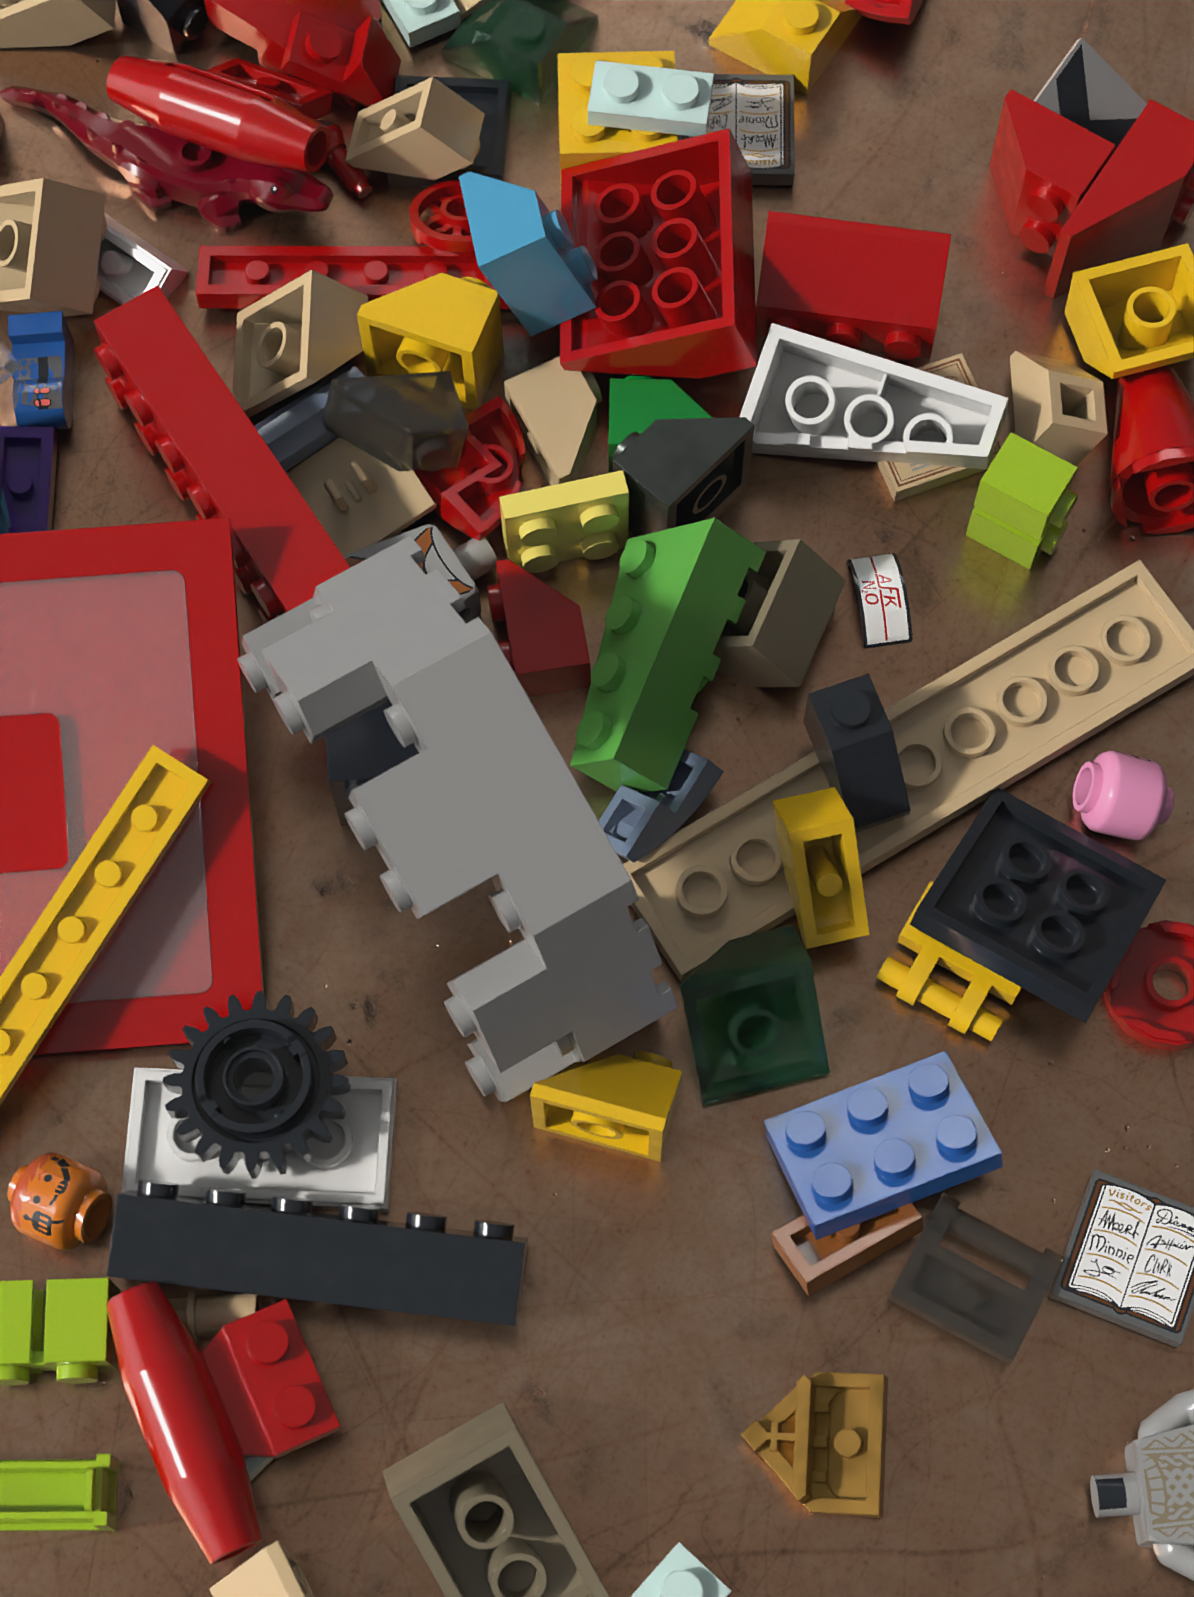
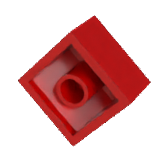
(1042, 169)

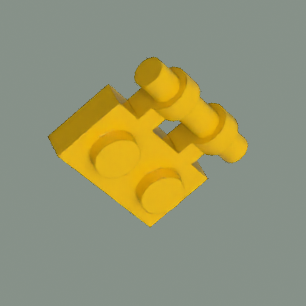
(915, 982)

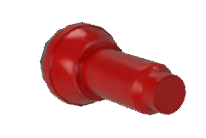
(352, 177)

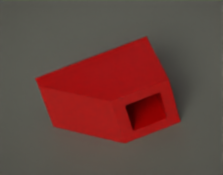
(542, 630)

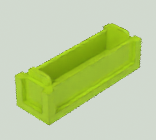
(59, 1494)

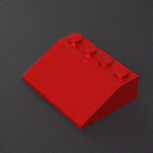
(669, 260)

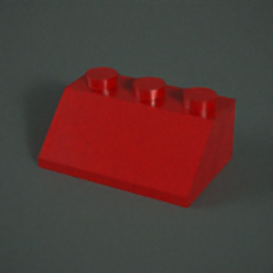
(853, 283)

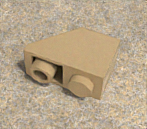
(1057, 406)

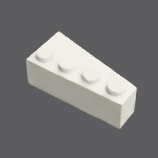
(856, 406)

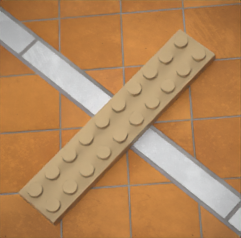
(954, 746)

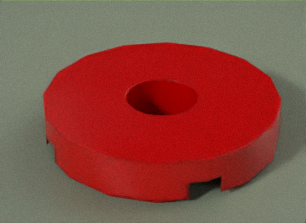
(1131, 992)

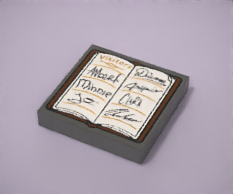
(761, 120)
(1130, 1259)

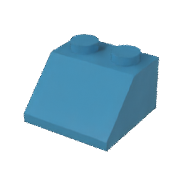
(527, 253)

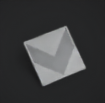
(1092, 94)

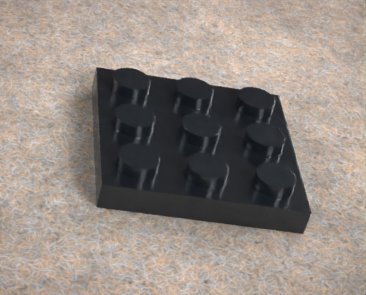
(1038, 904)

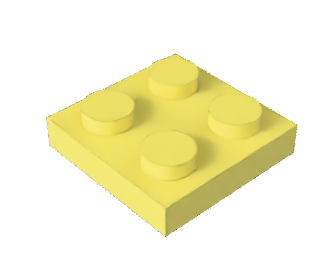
(566, 521)

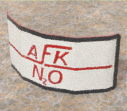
(882, 600)

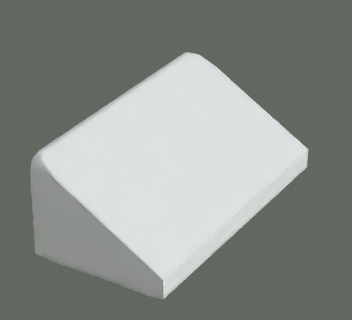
(134, 266)

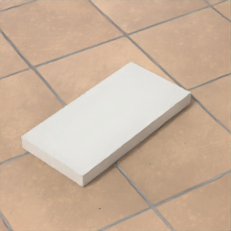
(346, 1171)

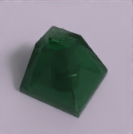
(520, 42)
(754, 1016)

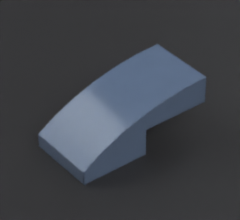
(643, 821)

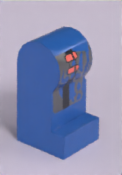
(45, 380)

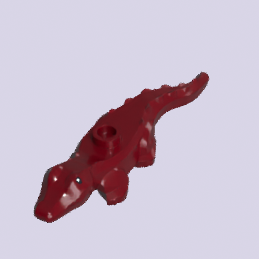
(173, 169)

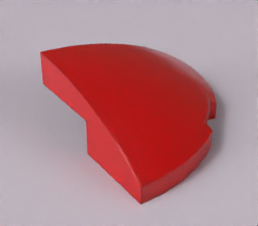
(485, 471)

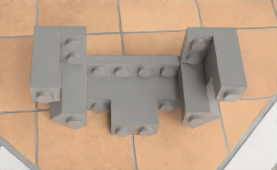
(468, 809)

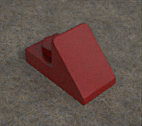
(348, 63)

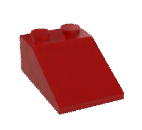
(1132, 199)

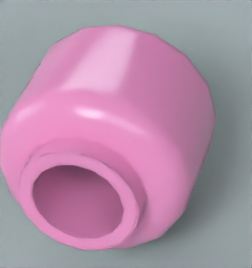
(1122, 795)

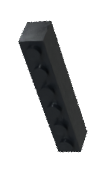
(318, 1255)

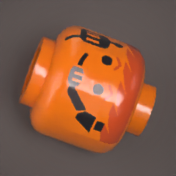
(59, 1201)

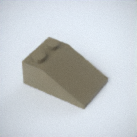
(489, 1515)

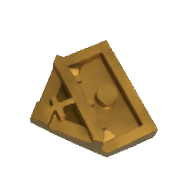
(829, 1442)

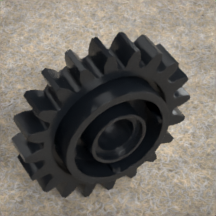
(262, 1124)

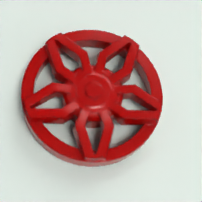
(448, 221)

